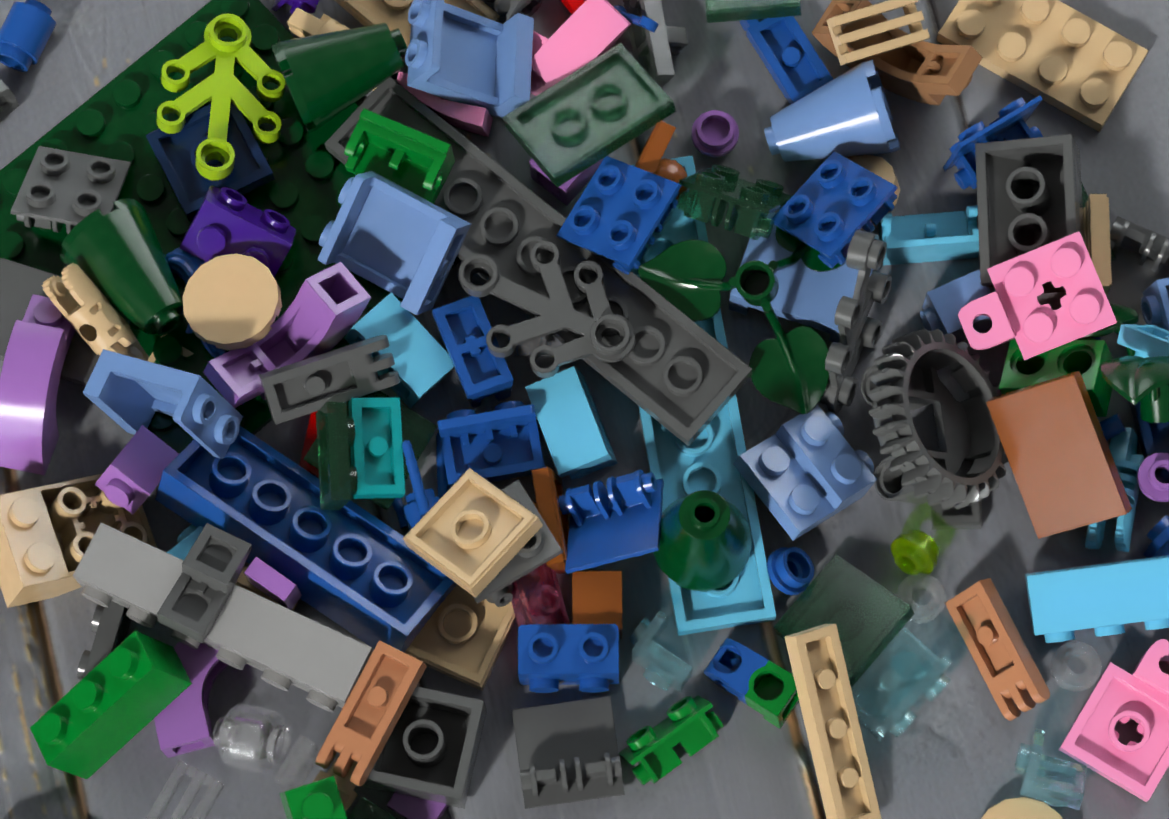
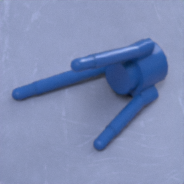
(421, 499)

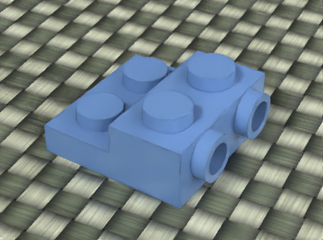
(807, 471)

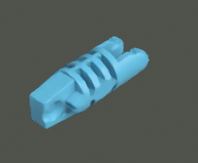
(1124, 453)

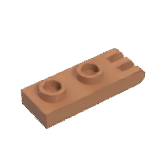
(998, 649)
(371, 712)

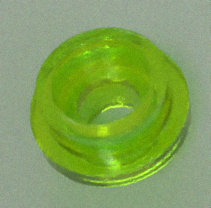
(915, 552)

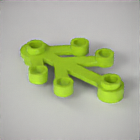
(222, 89)

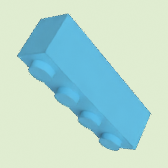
(1099, 598)

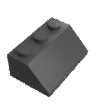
(1026, 197)

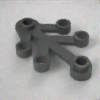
(553, 312)
(851, 315)

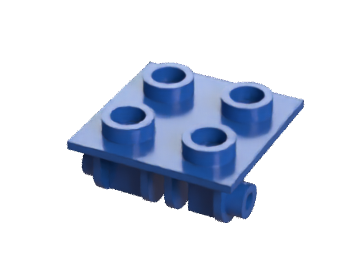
(1008, 126)
(834, 206)
(620, 213)
(612, 521)

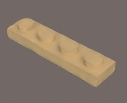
(832, 723)

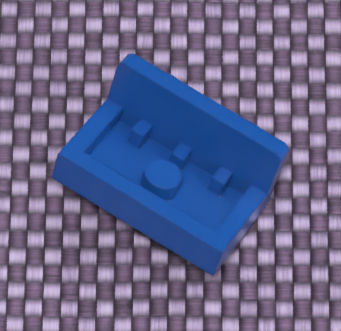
(491, 443)
(568, 656)

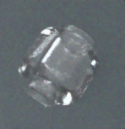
(252, 738)

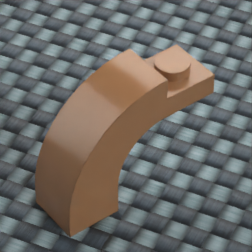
(916, 71)

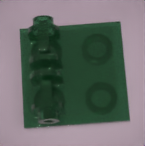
(748, 201)

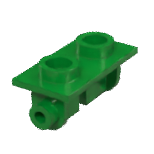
(684, 725)

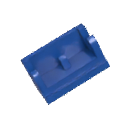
(464, 333)

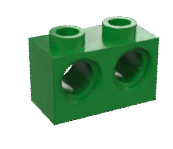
(1080, 354)

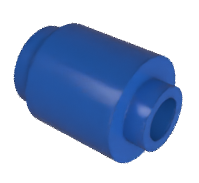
(25, 34)

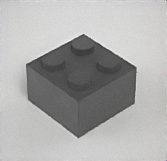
(432, 748)

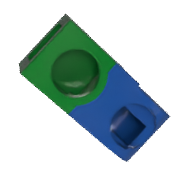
(754, 681)

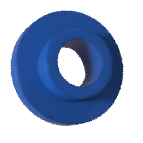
(790, 570)

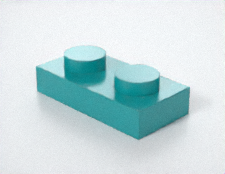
(377, 447)

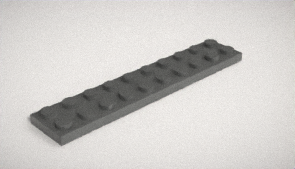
(675, 365)

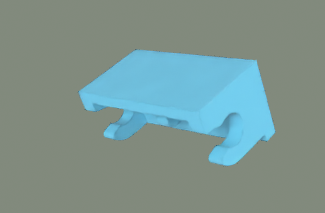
(930, 236)
(416, 353)
(571, 424)

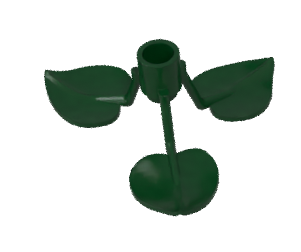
(783, 368)
(1137, 376)

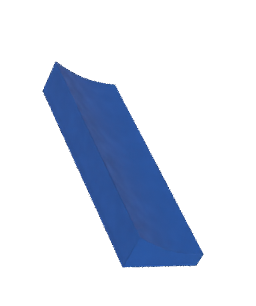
(339, 559)

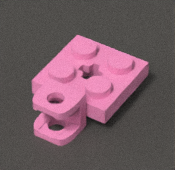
(1015, 304)
(1119, 698)

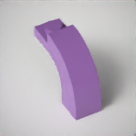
(310, 326)
(31, 386)
(186, 720)

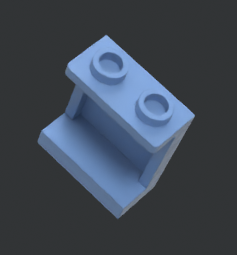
(470, 56)
(393, 239)
(802, 293)
(136, 389)

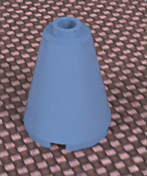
(840, 116)

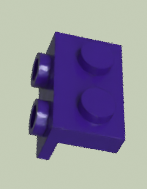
(232, 226)

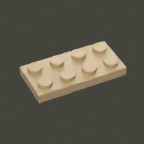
(1049, 53)

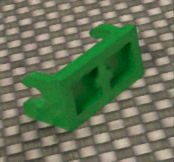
(399, 155)

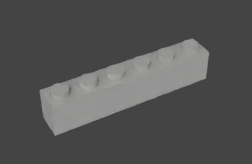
(247, 630)

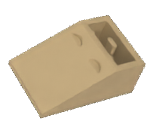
(48, 533)

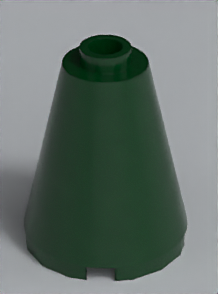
(338, 68)
(127, 265)
(703, 541)

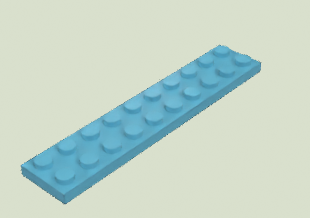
(710, 467)

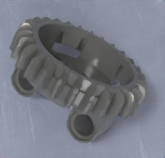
(965, 430)

